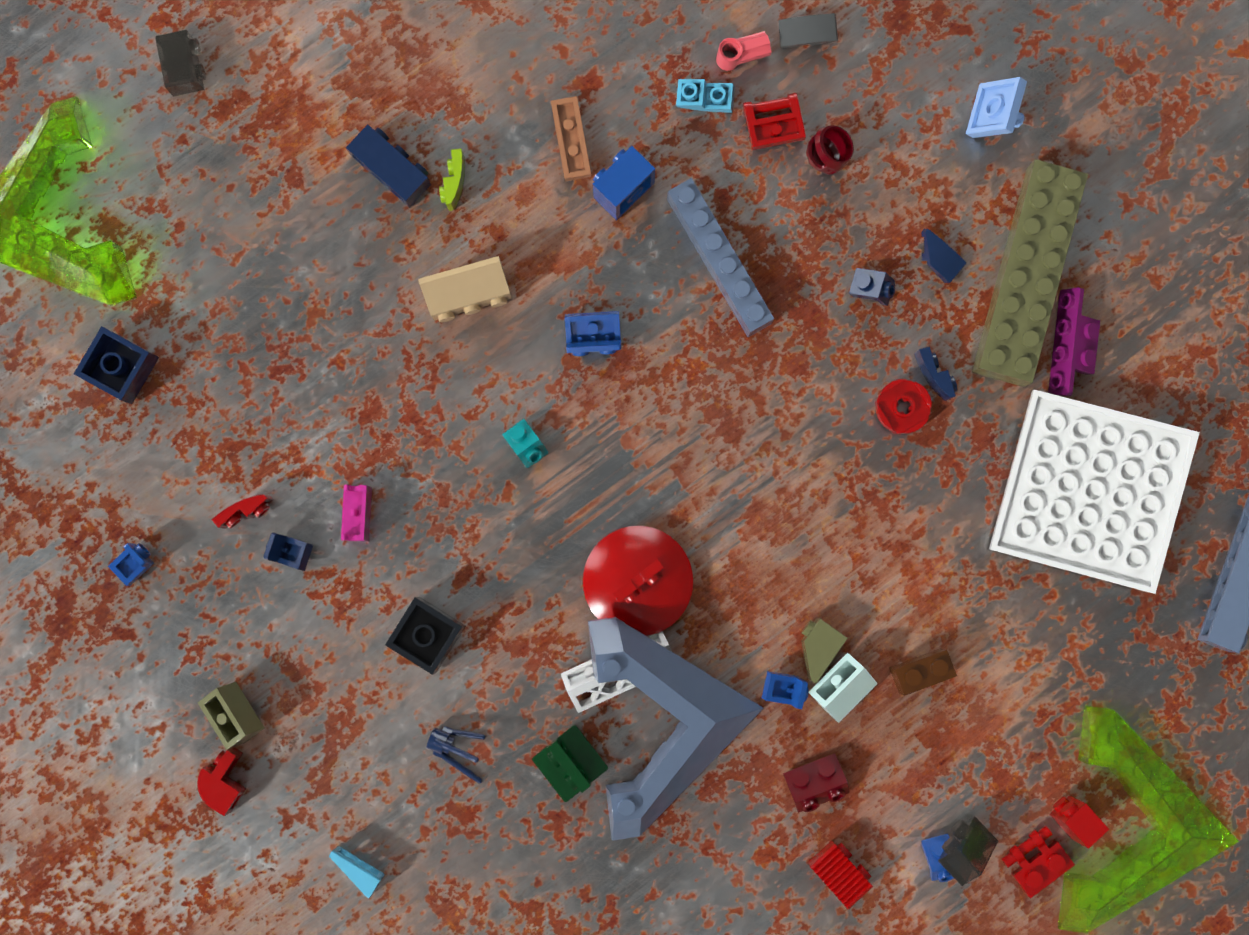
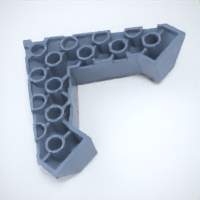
(707, 712)

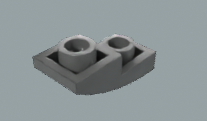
(808, 30)

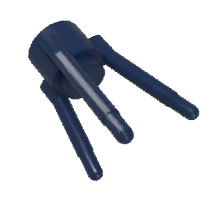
(442, 744)

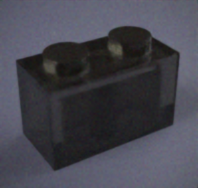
(180, 62)
(967, 850)

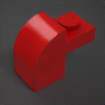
(216, 787)

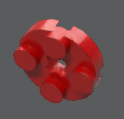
(897, 421)

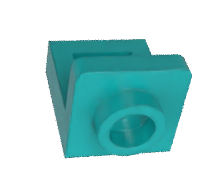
(525, 443)

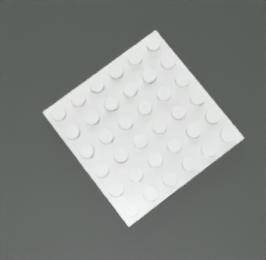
(1094, 491)

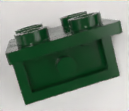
(570, 763)

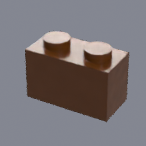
(923, 671)

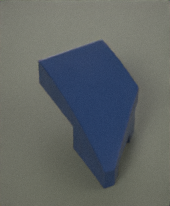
(941, 257)

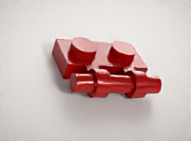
(1043, 867)

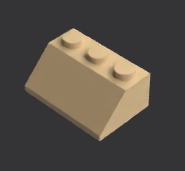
(465, 289)

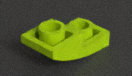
(453, 186)

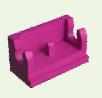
(356, 513)

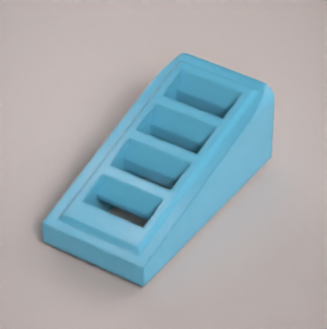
(358, 871)

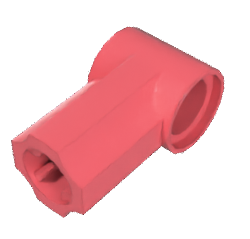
(745, 50)

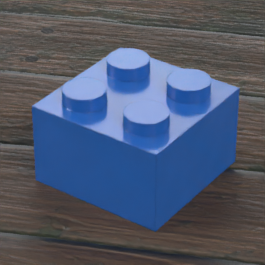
(623, 182)

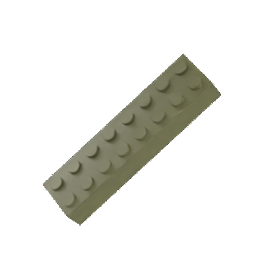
(1030, 273)

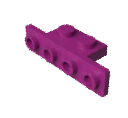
(1073, 343)

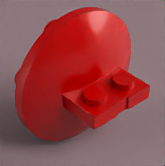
(638, 579)

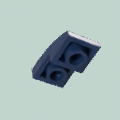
(940, 382)

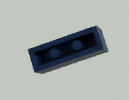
(389, 165)

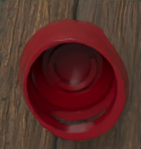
(830, 149)

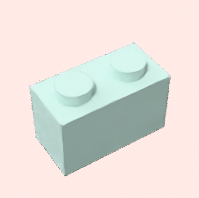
(843, 687)

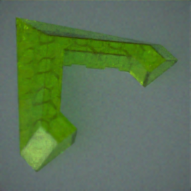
(35, 250)
(1182, 833)

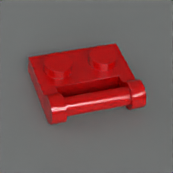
(774, 129)

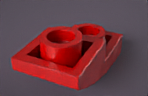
(250, 507)

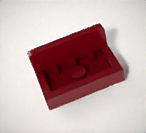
(817, 783)

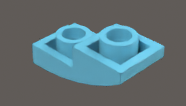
(704, 96)

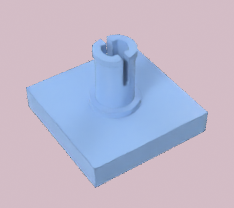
(997, 108)

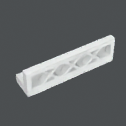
(582, 680)

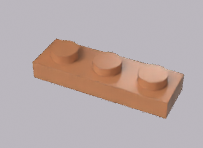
(571, 138)

